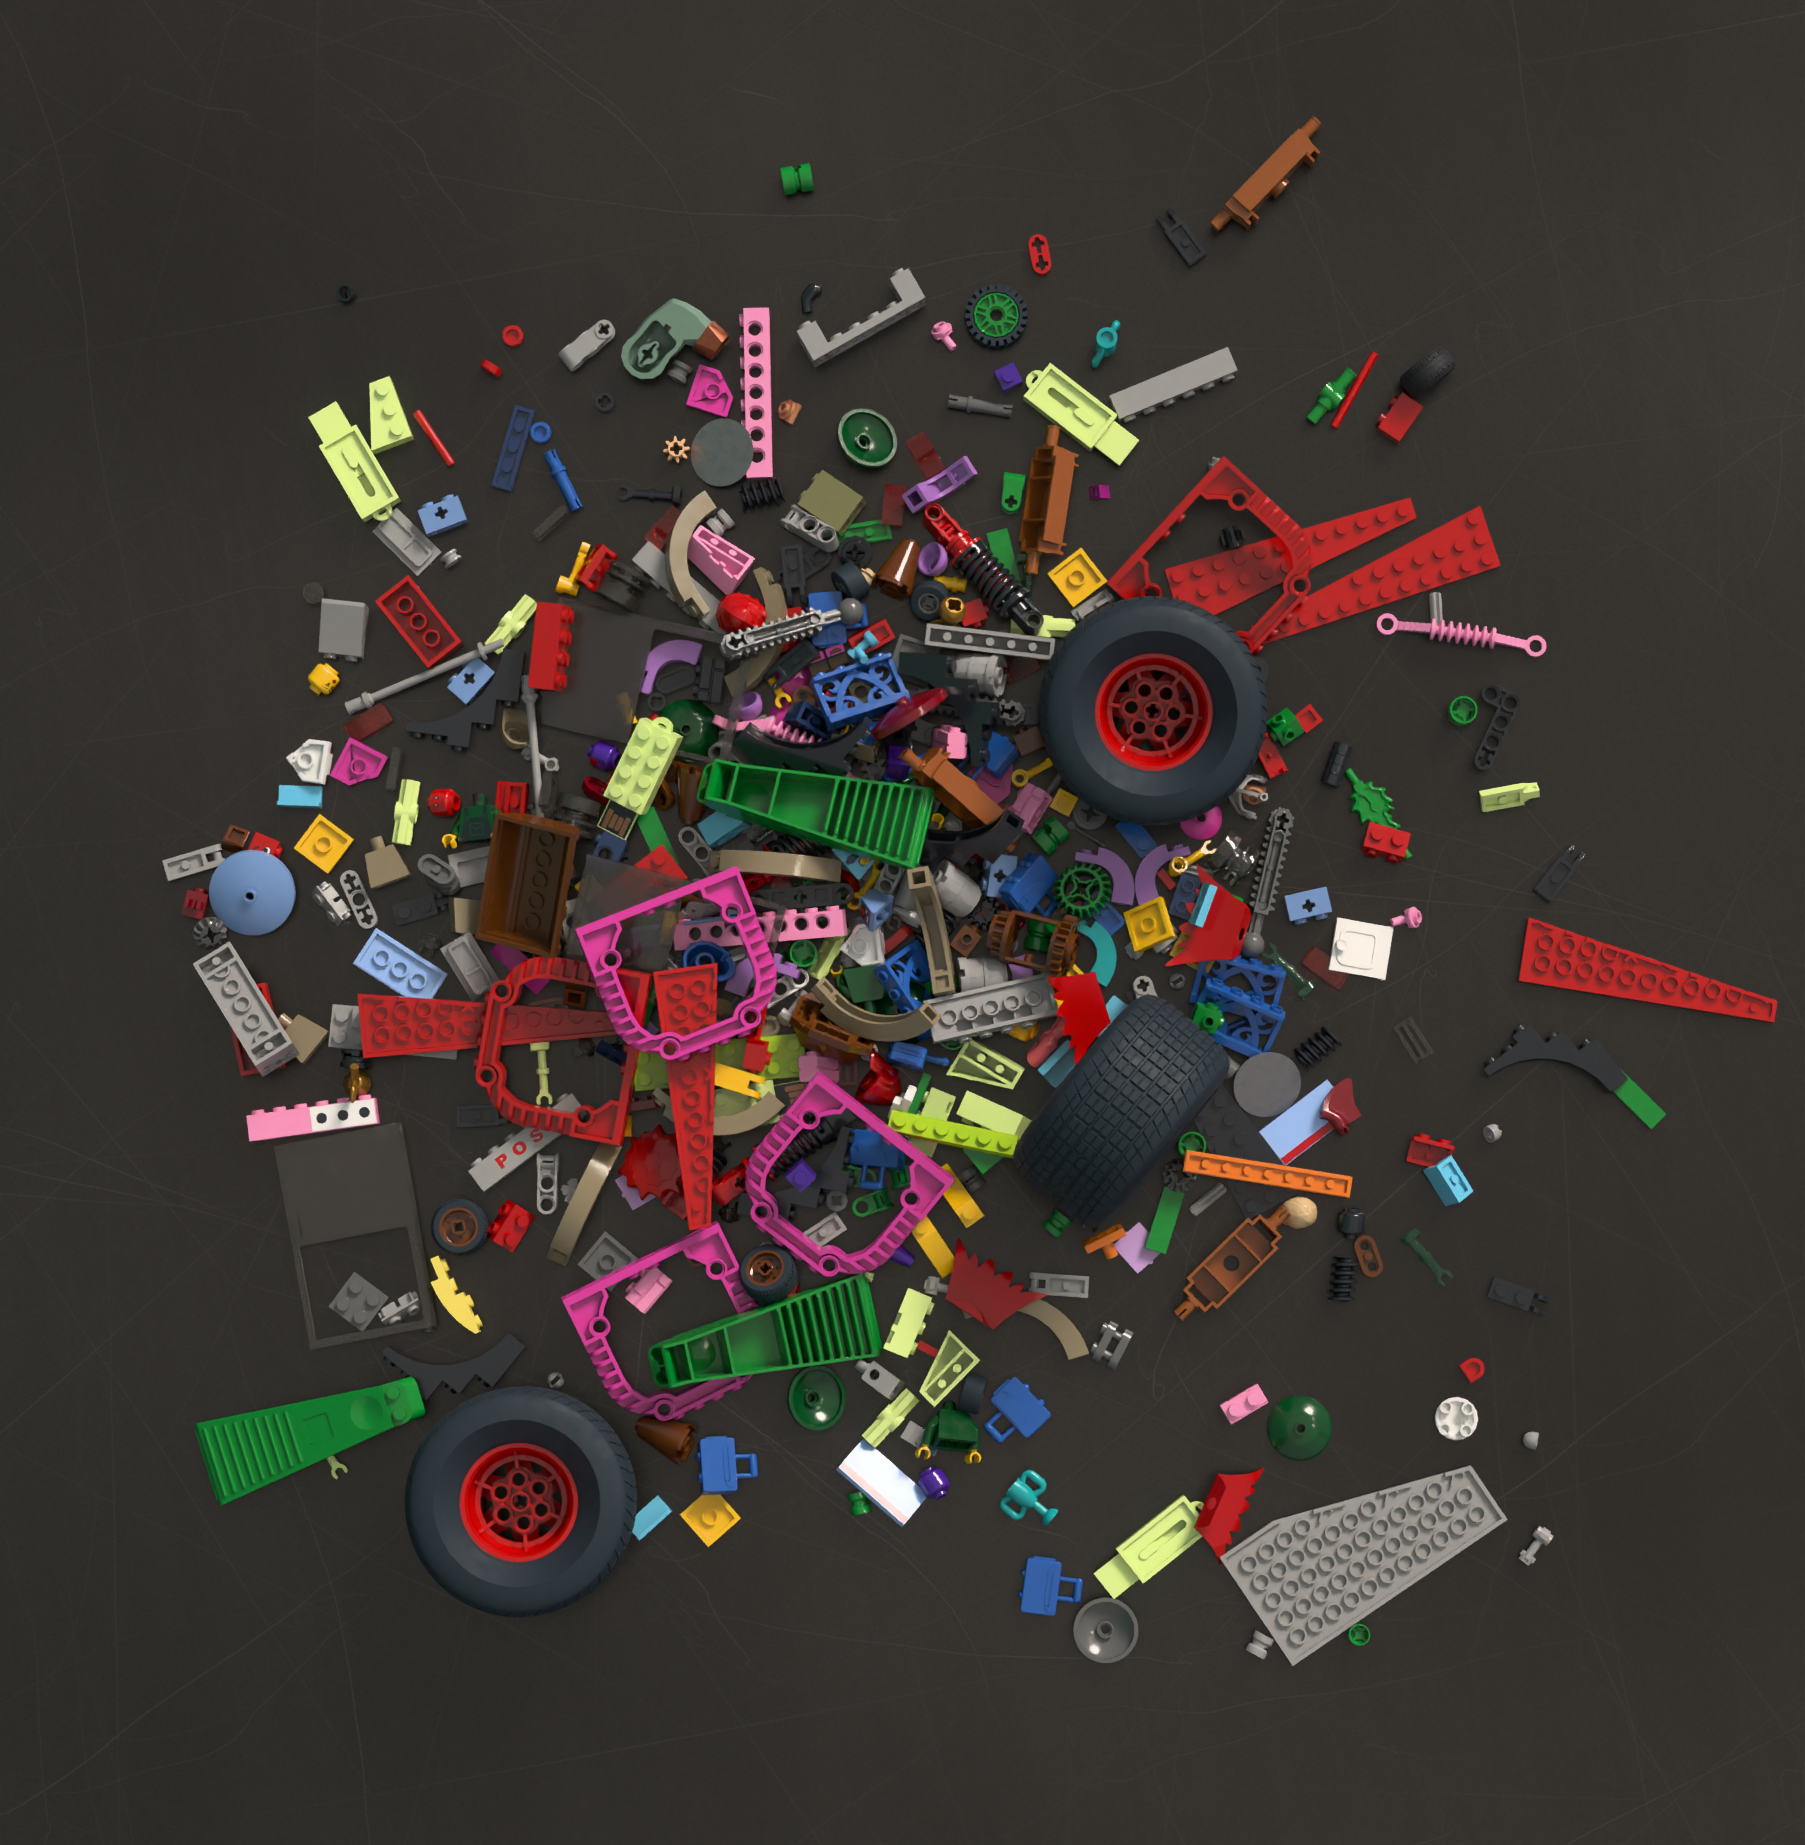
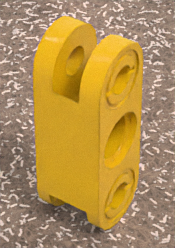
(736, 1080)

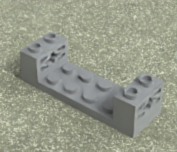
(909, 298)
(246, 1009)

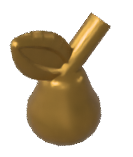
(951, 612)
(356, 1082)

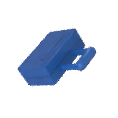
(836, 632)
(1002, 756)
(1029, 884)
(912, 1056)
(873, 1152)
(1019, 1407)
(718, 1465)
(1042, 1586)

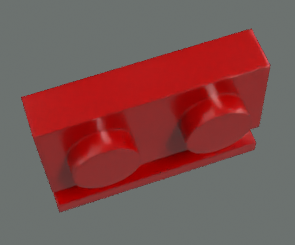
(512, 797)

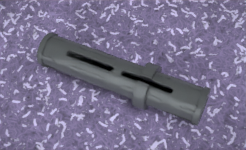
(980, 406)

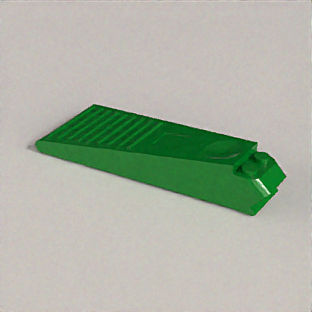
(840, 812)
(800, 1331)
(275, 1442)

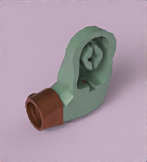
(666, 334)

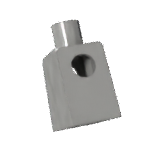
(886, 1384)

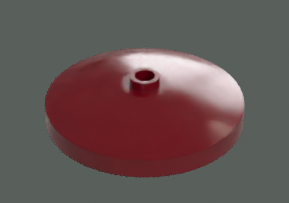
(907, 711)

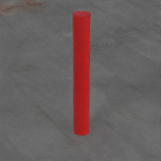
(434, 438)

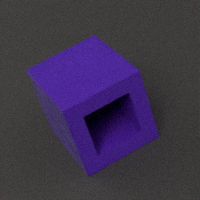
(1008, 378)
(895, 766)
(800, 1175)

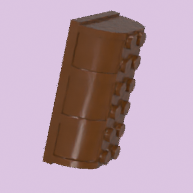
(527, 883)

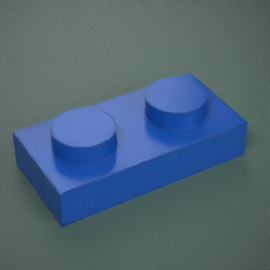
(1137, 838)
(1108, 918)

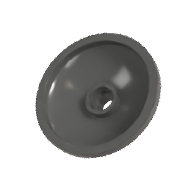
(1105, 1646)

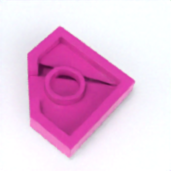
(710, 392)
(358, 763)
(994, 788)

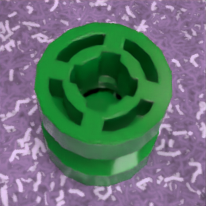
(1056, 1223)
(859, 1503)
(1361, 1634)

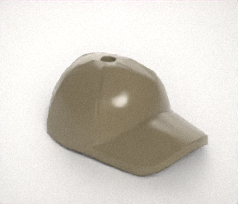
(514, 728)

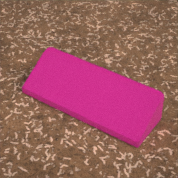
(511, 958)

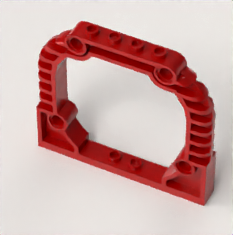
(1224, 482)
(605, 1123)

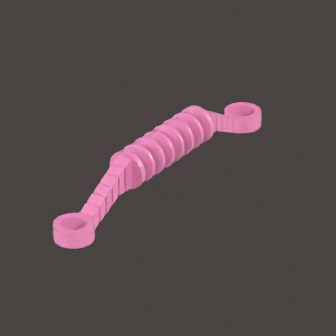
(1458, 633)
(768, 725)

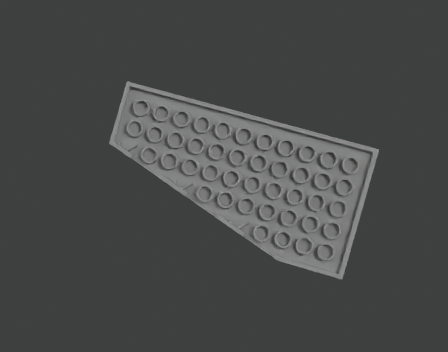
(1346, 1559)

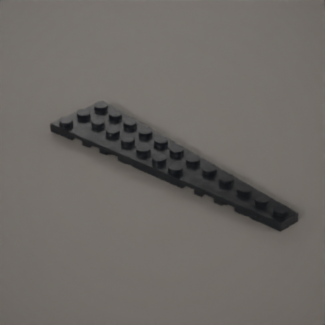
(1233, 1135)

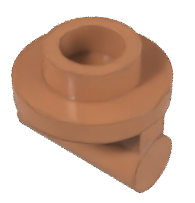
(788, 411)
(1255, 788)

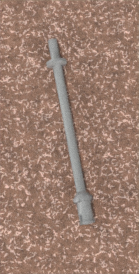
(529, 698)
(367, 700)

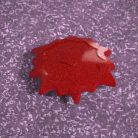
(653, 1164)

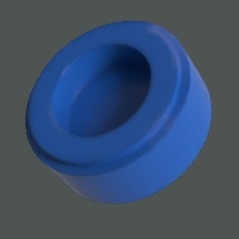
(540, 432)

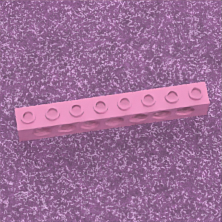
(761, 318)
(836, 927)

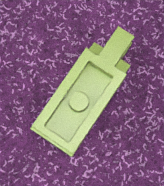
(1507, 796)
(825, 956)

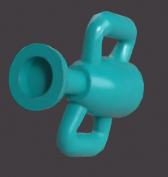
(1105, 343)
(1027, 1498)

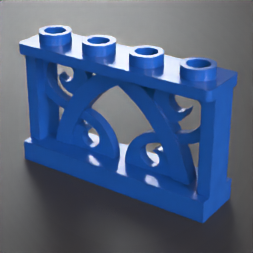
(844, 715)
(1244, 966)
(898, 985)
(1240, 1000)

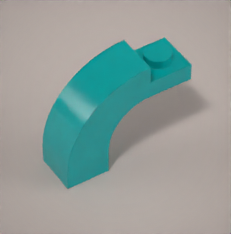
(1105, 951)

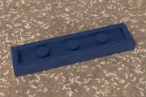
(513, 448)

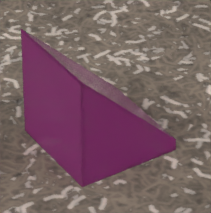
(1099, 492)

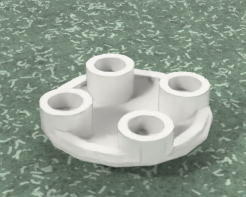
(1456, 1418)

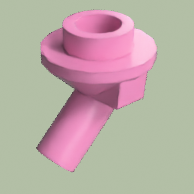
(941, 331)
(1411, 917)

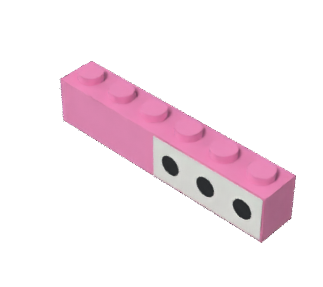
(313, 1119)

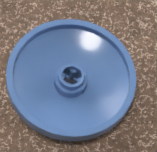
(263, 877)

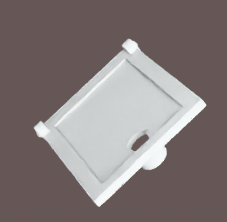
(1361, 948)

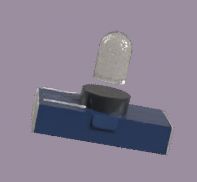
(612, 1051)

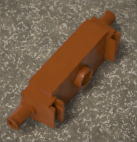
(1270, 177)
(1046, 501)
(954, 789)
(1248, 1247)

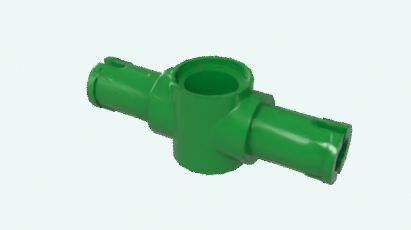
(1331, 396)

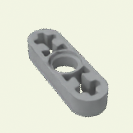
(357, 883)

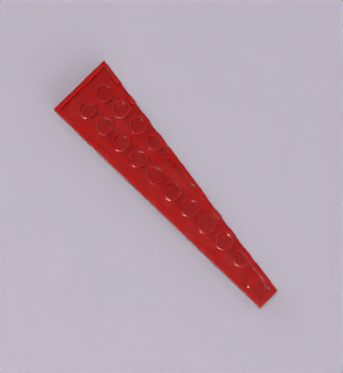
(1431, 561)
(1252, 569)
(1586, 965)
(685, 1006)
(431, 1025)

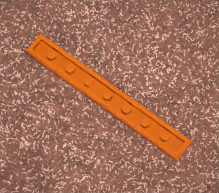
(1266, 1173)

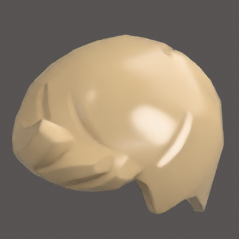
(1302, 1212)

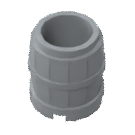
(984, 668)
(955, 889)
(979, 972)

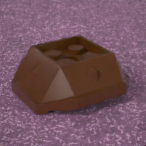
(823, 1035)

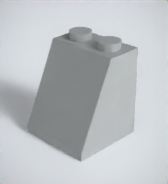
(343, 629)

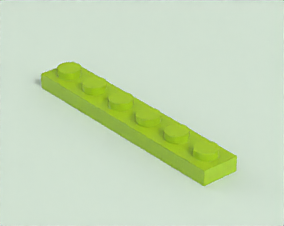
(953, 1134)

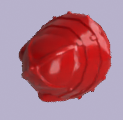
(739, 612)
(880, 1083)

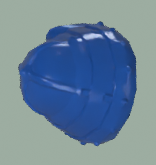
(708, 953)

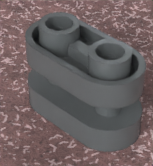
(439, 874)
(1099, 1350)

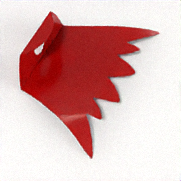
(1222, 930)
(1082, 1007)
(982, 1293)
(1222, 1509)

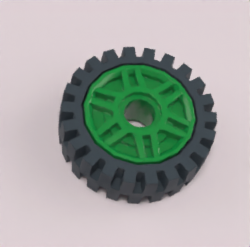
(996, 333)

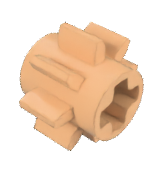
(671, 447)

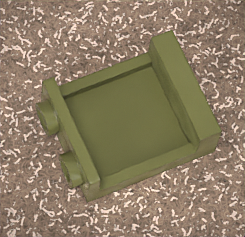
(831, 502)

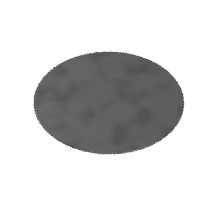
(722, 452)
(1267, 1084)

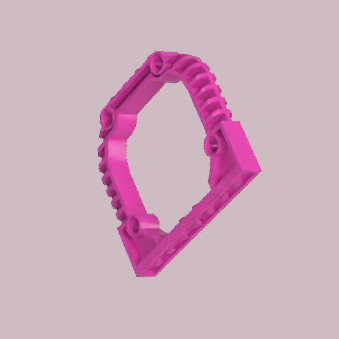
(724, 891)
(822, 1099)
(588, 1304)

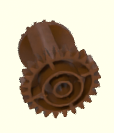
(1062, 947)

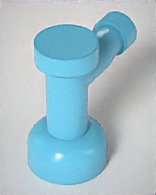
(858, 651)

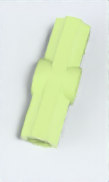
(513, 622)
(1051, 627)
(406, 812)
(890, 1418)

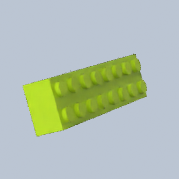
(784, 1064)

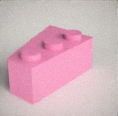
(719, 559)

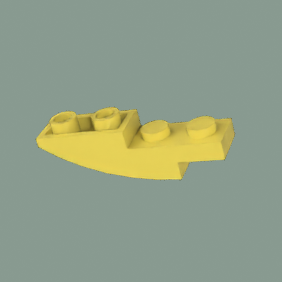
(457, 1305)

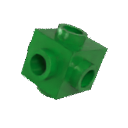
(1284, 727)
(1204, 1011)

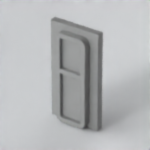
(407, 542)
(470, 865)
(470, 965)

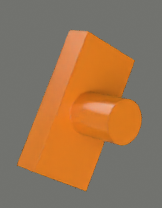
(1105, 1241)

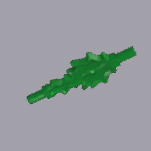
(1371, 803)

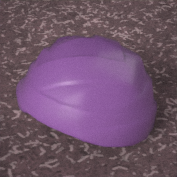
(933, 559)
(750, 707)

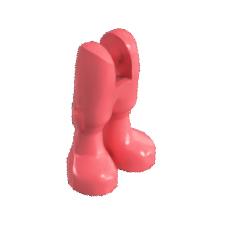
(1046, 1044)

